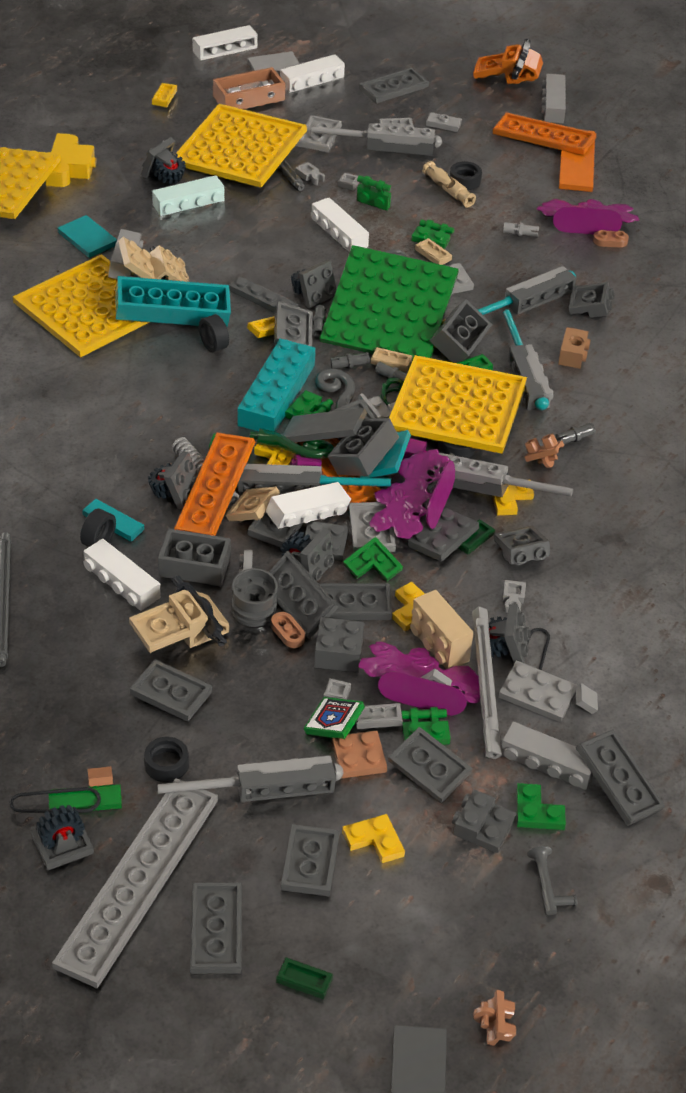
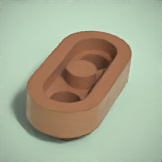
(610, 238)
(291, 632)

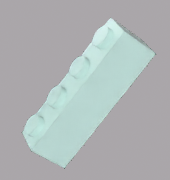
(188, 195)

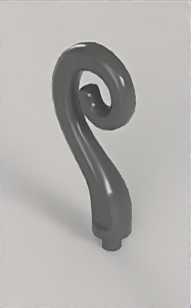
(338, 376)

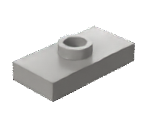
(397, 121)
(444, 122)
(380, 716)

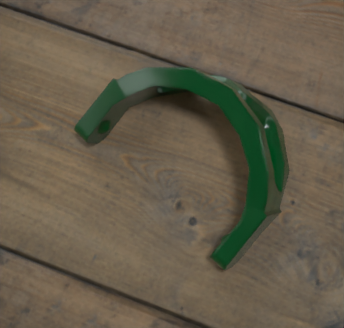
(385, 388)

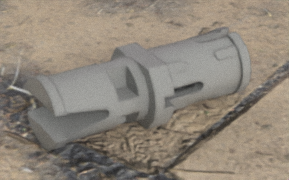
(520, 229)

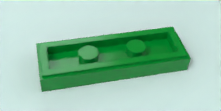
(109, 795)

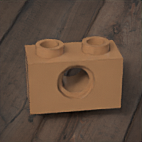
(574, 348)

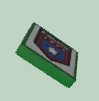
(334, 717)

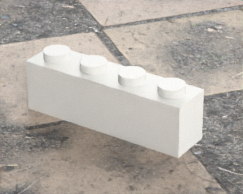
(224, 42)
(312, 73)
(339, 224)
(308, 505)
(121, 574)

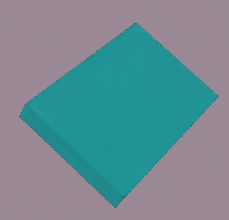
(87, 236)
(393, 458)

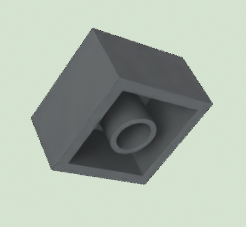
(339, 644)

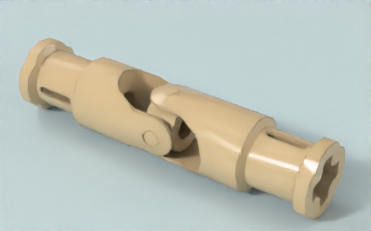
(450, 184)

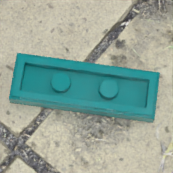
(125, 525)

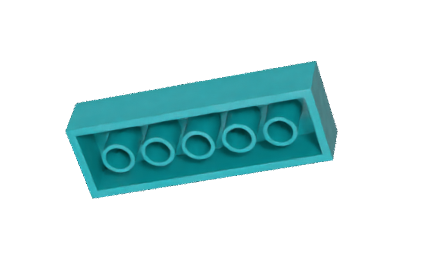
(170, 301)
(276, 386)

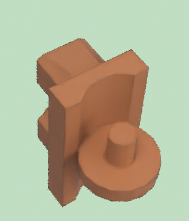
(545, 454)
(492, 1018)

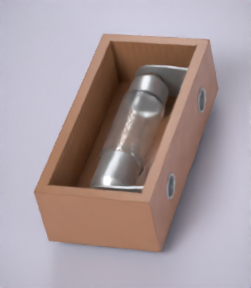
(249, 89)

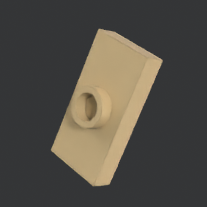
(433, 252)
(391, 359)

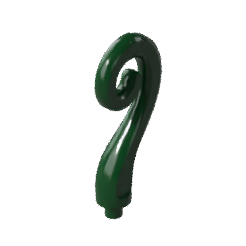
(309, 448)

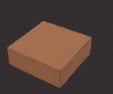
(100, 776)

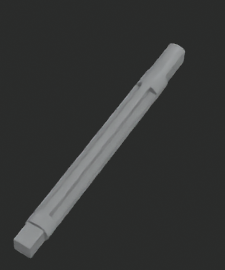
(486, 684)

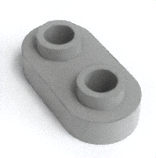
(246, 560)

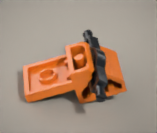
(516, 62)

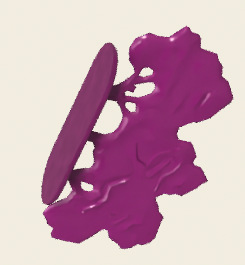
(587, 216)
(408, 497)
(403, 681)

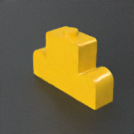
(75, 162)

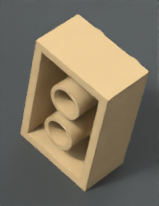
(441, 630)

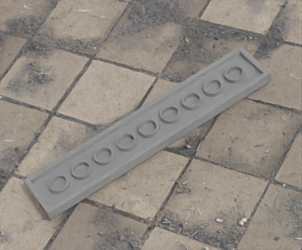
(133, 886)

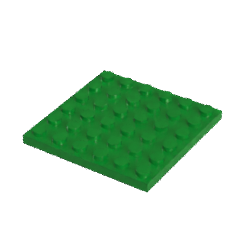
(388, 303)

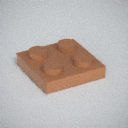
(360, 754)

